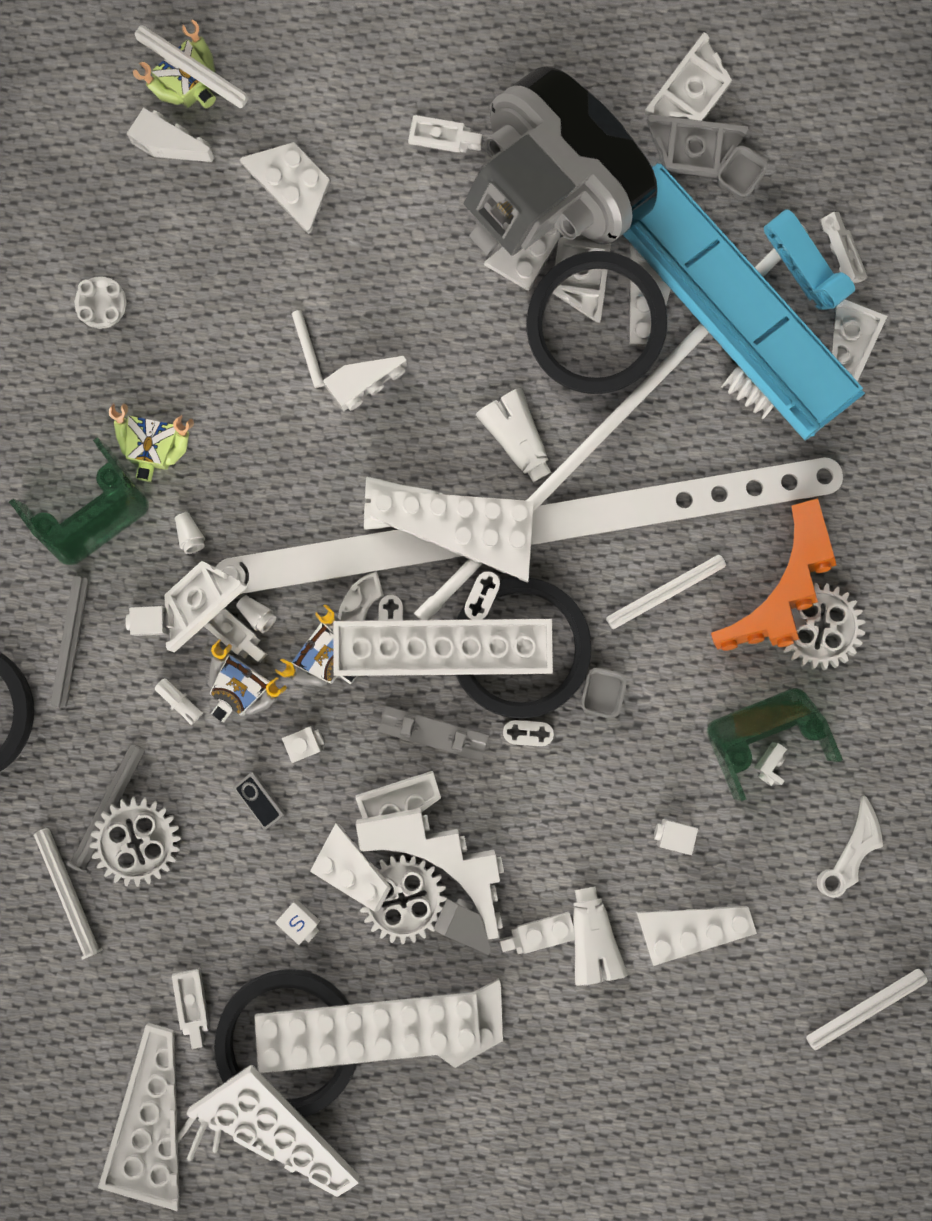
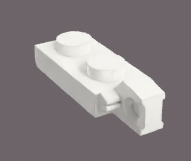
(443, 135)
(844, 247)
(234, 632)
(540, 934)
(191, 1005)

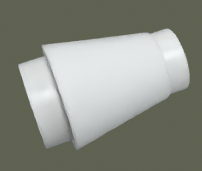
(189, 535)
(258, 615)

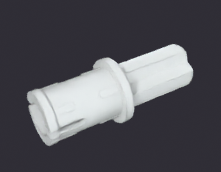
(178, 701)

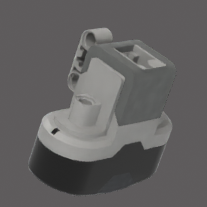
(557, 165)

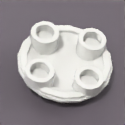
(100, 302)

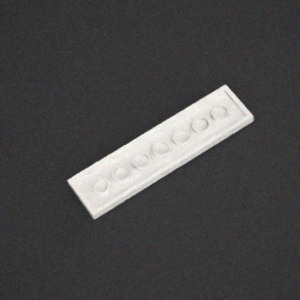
(442, 647)
(367, 1032)

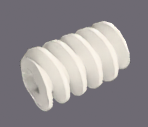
(741, 382)

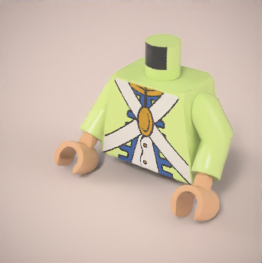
(175, 85)
(149, 441)

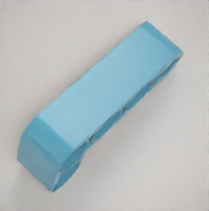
(807, 262)

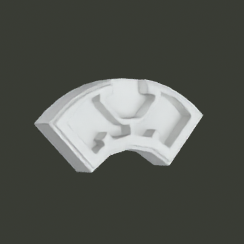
(361, 598)

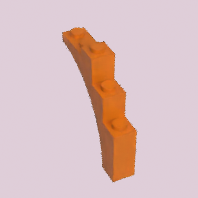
(795, 590)

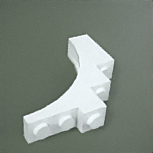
(474, 871)

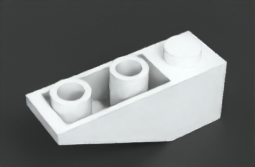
(164, 140)
(357, 380)

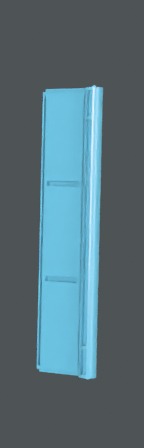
(742, 310)

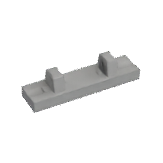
(433, 733)

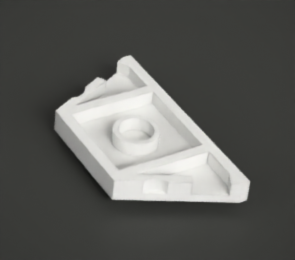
(693, 85)
(290, 180)
(586, 288)
(197, 600)
(490, 1023)

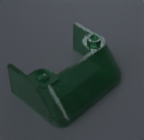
(95, 522)
(738, 729)

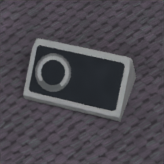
(259, 800)

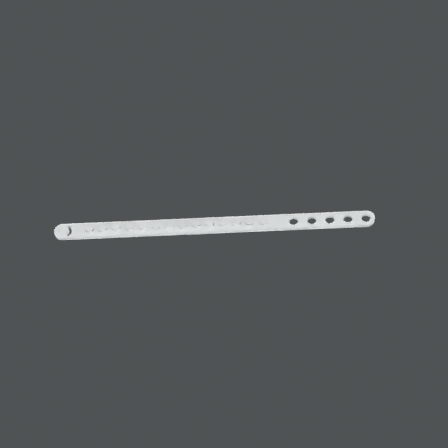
(549, 524)

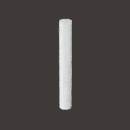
(307, 348)

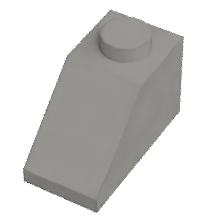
(463, 925)

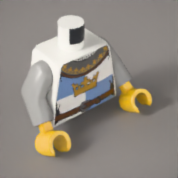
(316, 659)
(238, 686)

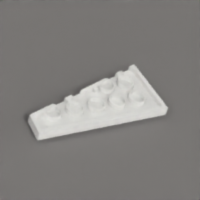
(474, 527)
(272, 1128)
(144, 1144)

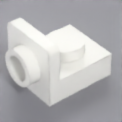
(303, 743)
(771, 759)

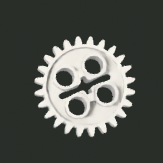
(844, 631)
(110, 848)
(410, 922)

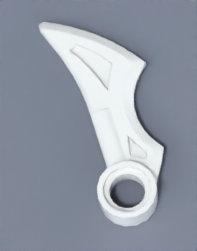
(864, 839)

